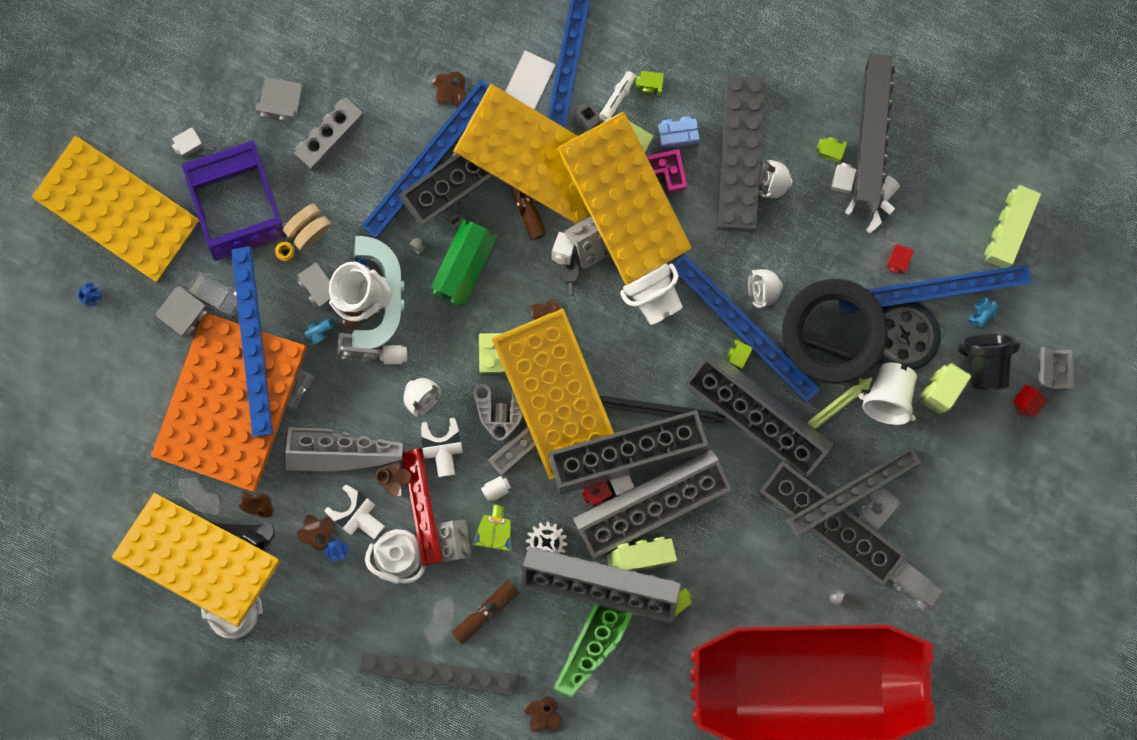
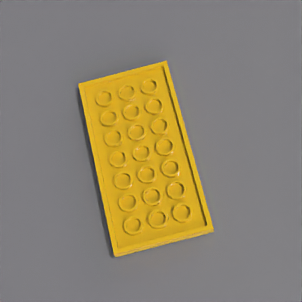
(523, 152)
(624, 198)
(116, 209)
(552, 384)
(196, 560)

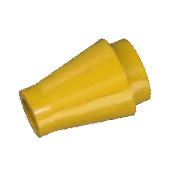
(281, 248)

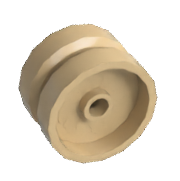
(307, 227)

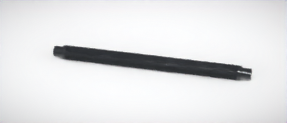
(658, 409)

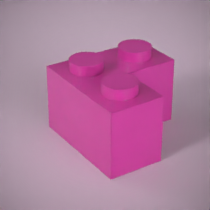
(671, 167)

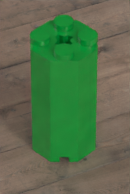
(463, 264)

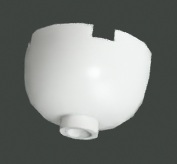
(774, 180)
(764, 287)
(421, 395)

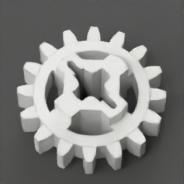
(556, 533)

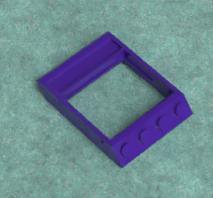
(221, 167)

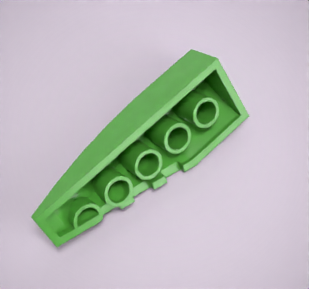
(596, 641)

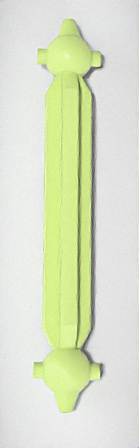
(840, 403)

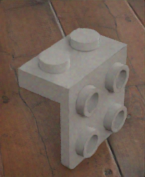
(279, 100)
(588, 242)
(182, 312)
(348, 352)
(1056, 368)
(453, 540)

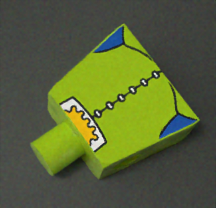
(494, 531)

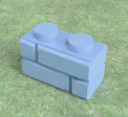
(678, 133)

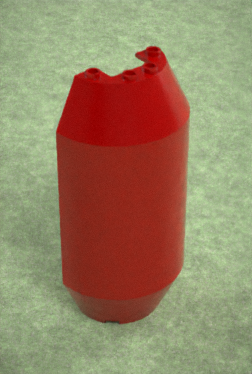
(813, 683)

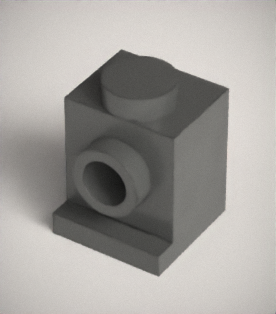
(590, 111)

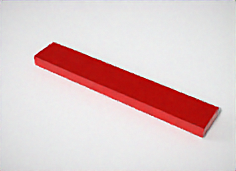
(422, 508)

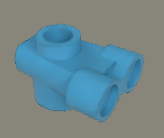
(986, 312)
(317, 331)

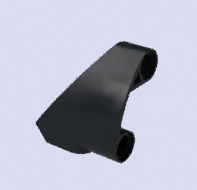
(256, 535)

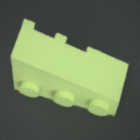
(643, 555)

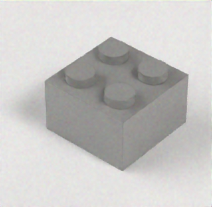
(317, 284)

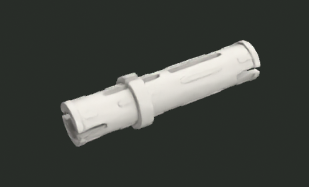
(627, 81)

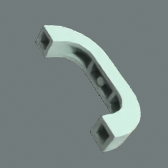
(384, 257)

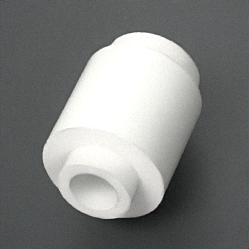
(393, 354)
(496, 489)

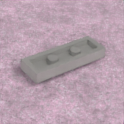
(512, 451)

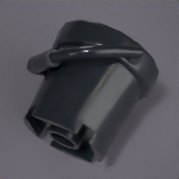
(989, 359)

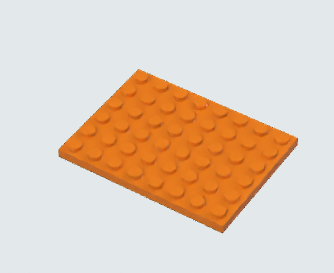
(210, 411)

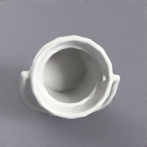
(358, 289)
(654, 293)
(891, 395)
(396, 557)
(229, 631)

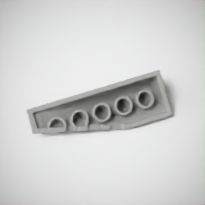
(328, 451)

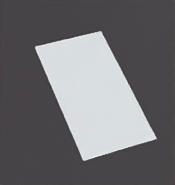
(530, 79)

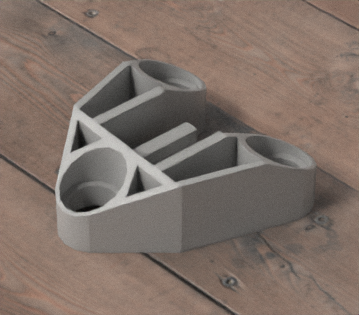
(485, 412)

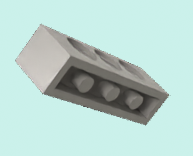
(340, 131)

